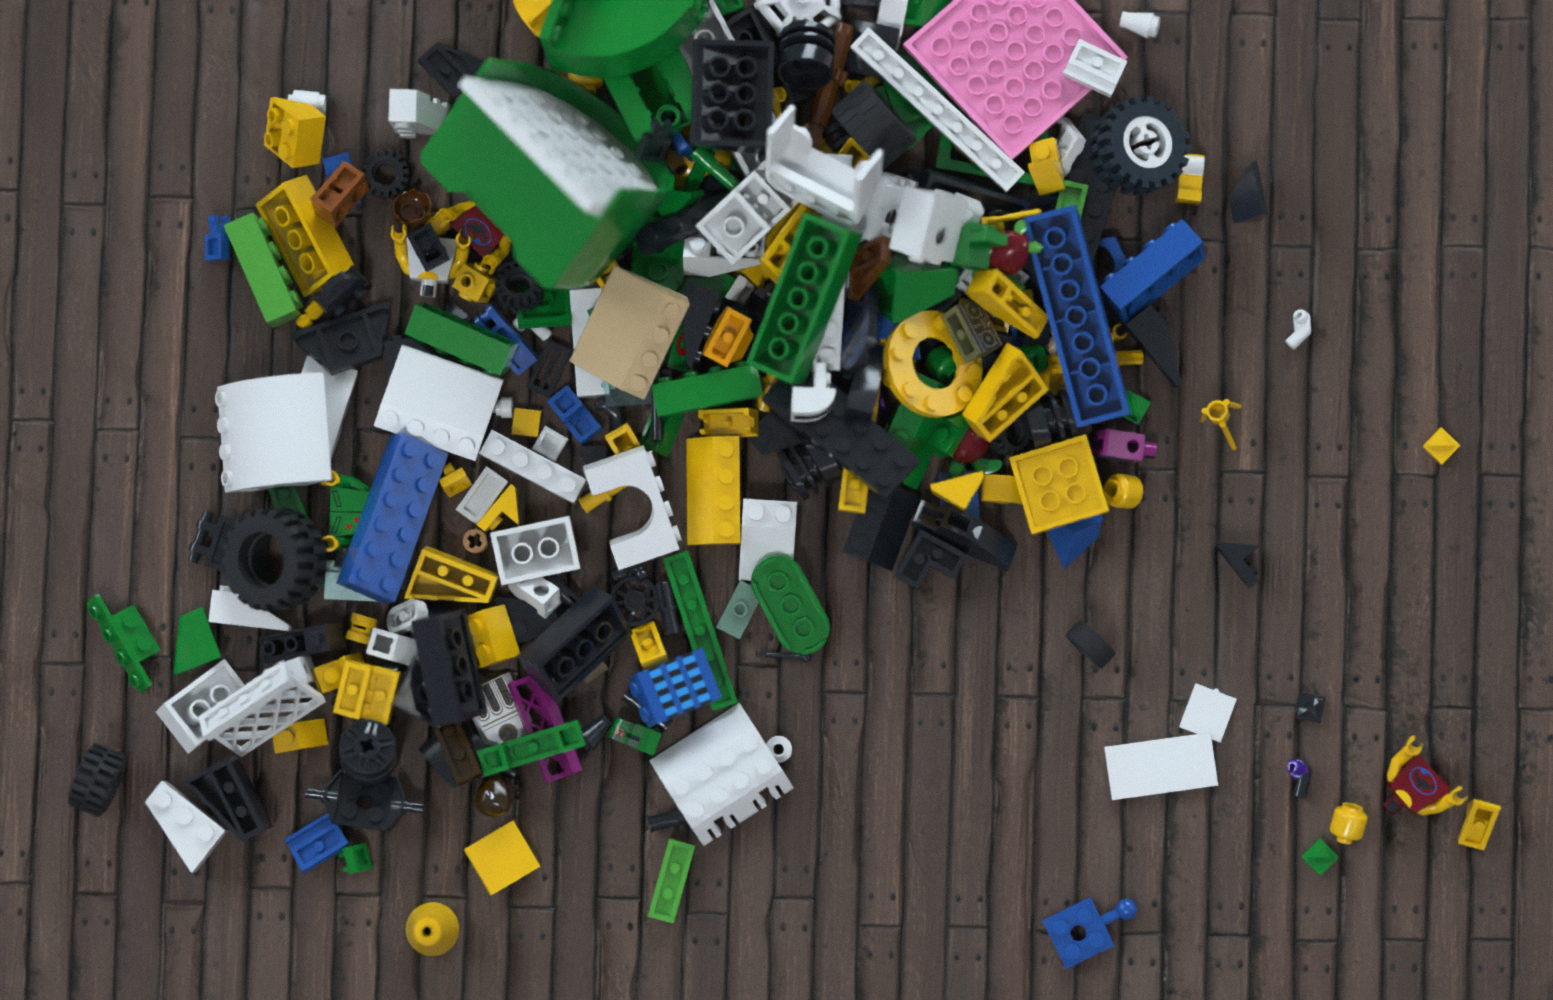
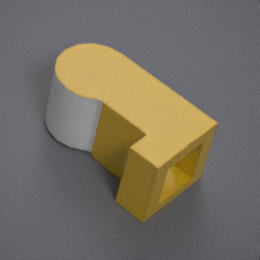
(1190, 181)

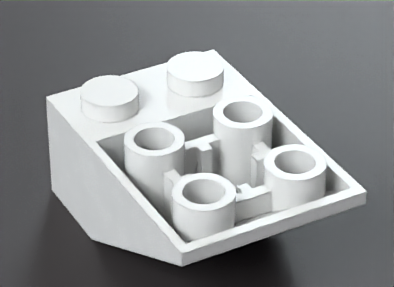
(703, 259)

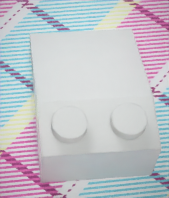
(766, 531)
(183, 710)

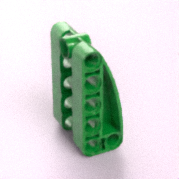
(654, 93)

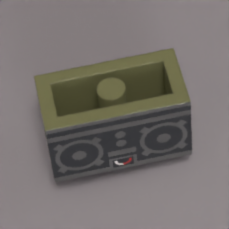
(971, 330)

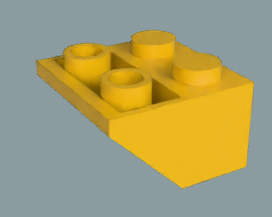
(294, 132)
(492, 636)

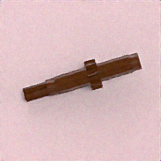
(825, 96)

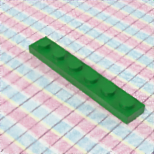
(698, 622)

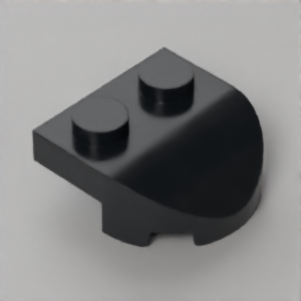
(342, 291)

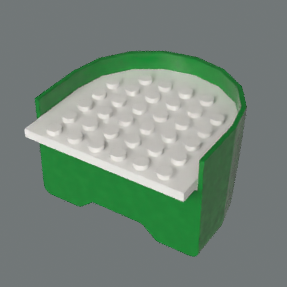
(547, 170)

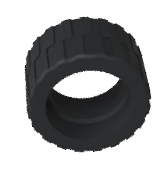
(873, 123)

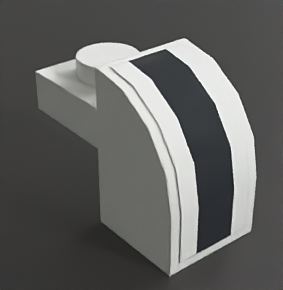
(813, 403)

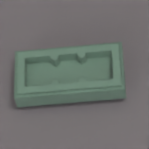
(738, 611)

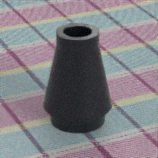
(595, 732)

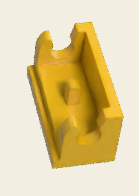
(730, 422)

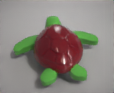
(1013, 257)

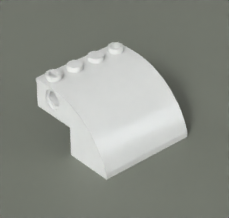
(273, 432)

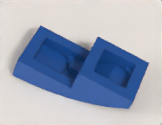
(574, 415)

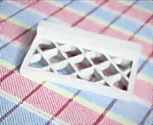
(251, 700)

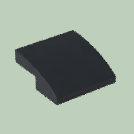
(854, 64)
(434, 754)

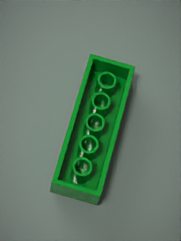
(804, 299)

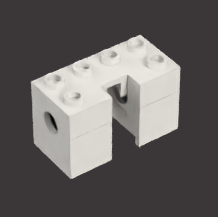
(916, 220)

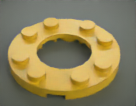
(904, 381)

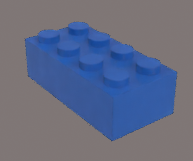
(1153, 271)

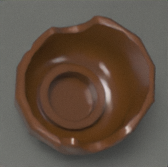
(412, 208)

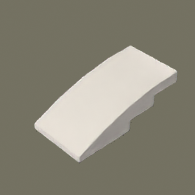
(745, 215)
(337, 396)

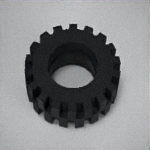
(97, 780)

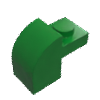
(976, 244)

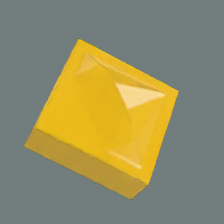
(1441, 446)

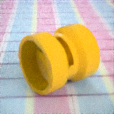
(357, 634)

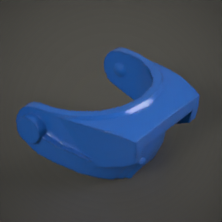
(1115, 249)

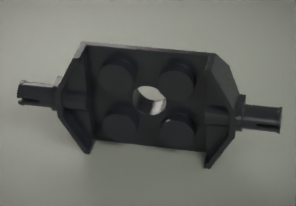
(343, 795)

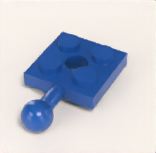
(1086, 915)

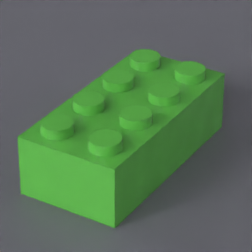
(262, 269)

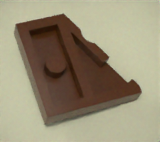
(867, 265)

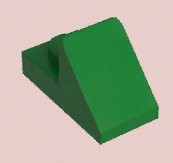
(949, 433)

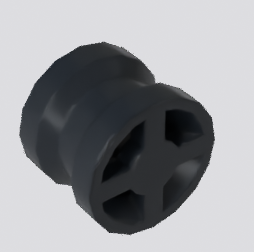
(836, 136)

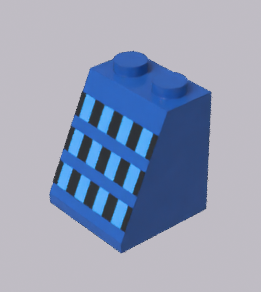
(674, 688)

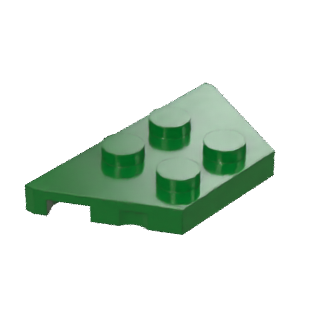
(913, 119)

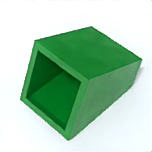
(912, 286)

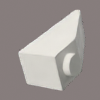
(228, 609)

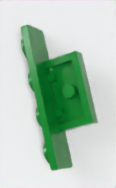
(128, 638)

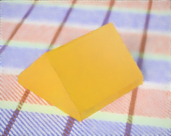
(959, 490)

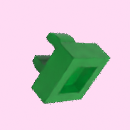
(356, 858)

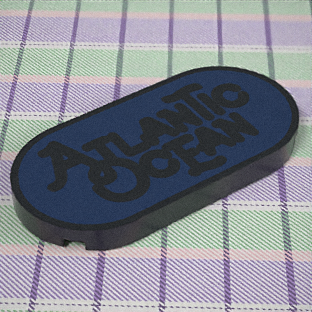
(859, 329)

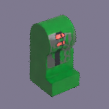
(635, 736)

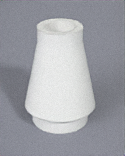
(1141, 23)

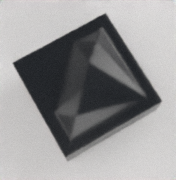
(1309, 707)

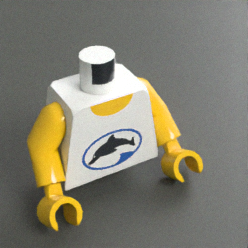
(456, 249)

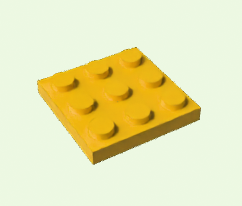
(1059, 484)

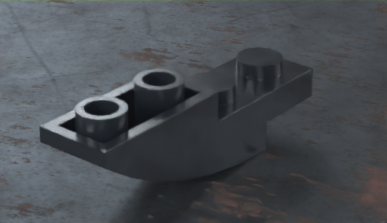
(967, 531)

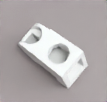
(538, 593)

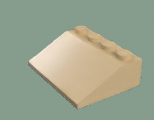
(629, 331)

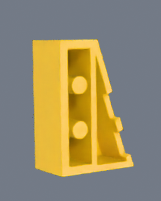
(1004, 394)
(450, 578)

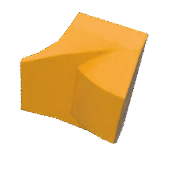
(729, 338)

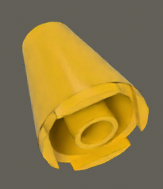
(443, 925)

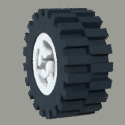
(1140, 169)

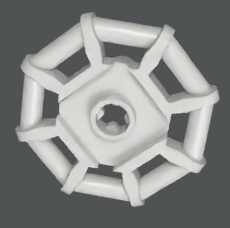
(798, 11)

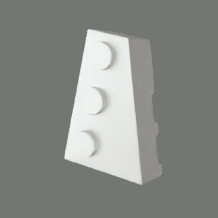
(414, 113)

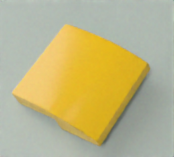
(367, 692)
(501, 858)

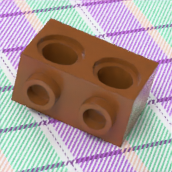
(339, 194)

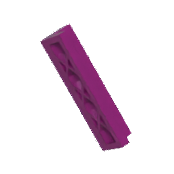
(549, 718)

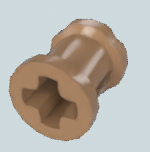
(474, 533)

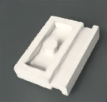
(1094, 68)

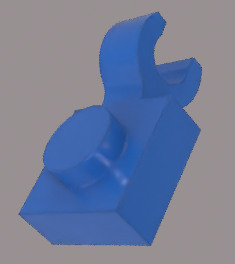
(217, 242)

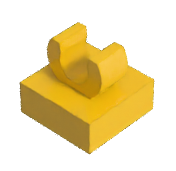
(454, 480)

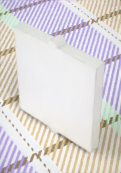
(1207, 712)

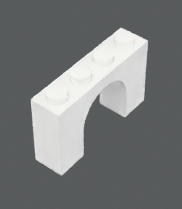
(635, 470)

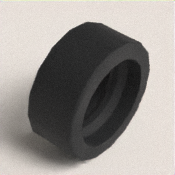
(1090, 644)

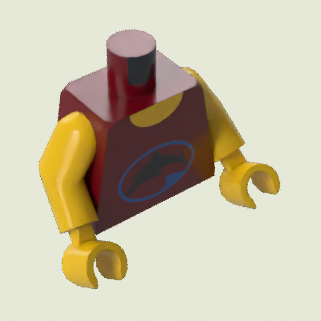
(488, 239)
(1417, 785)

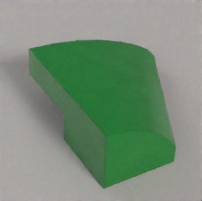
(195, 641)

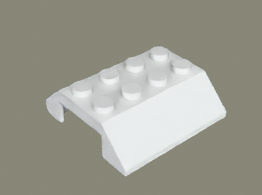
(720, 773)

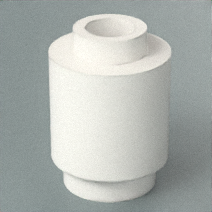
(310, 97)

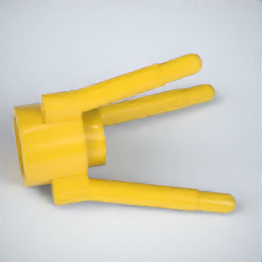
(998, 221)
(1219, 415)

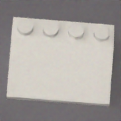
(438, 402)

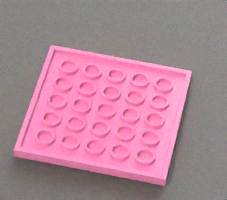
(1008, 63)

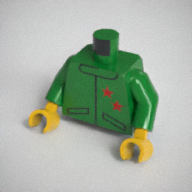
(346, 506)

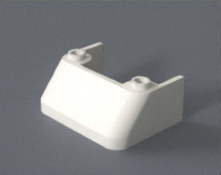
(816, 177)

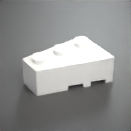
(185, 824)

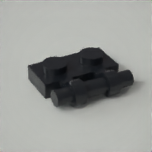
(215, 552)

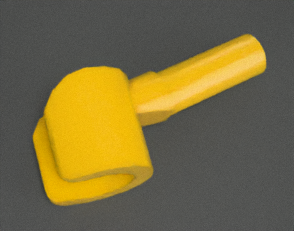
(779, 95)

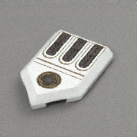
(502, 719)

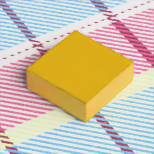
(526, 422)

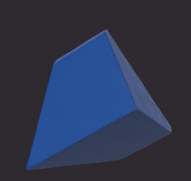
(1075, 538)

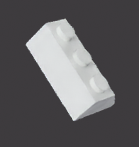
(535, 550)

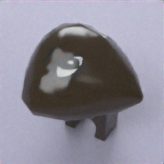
(494, 796)

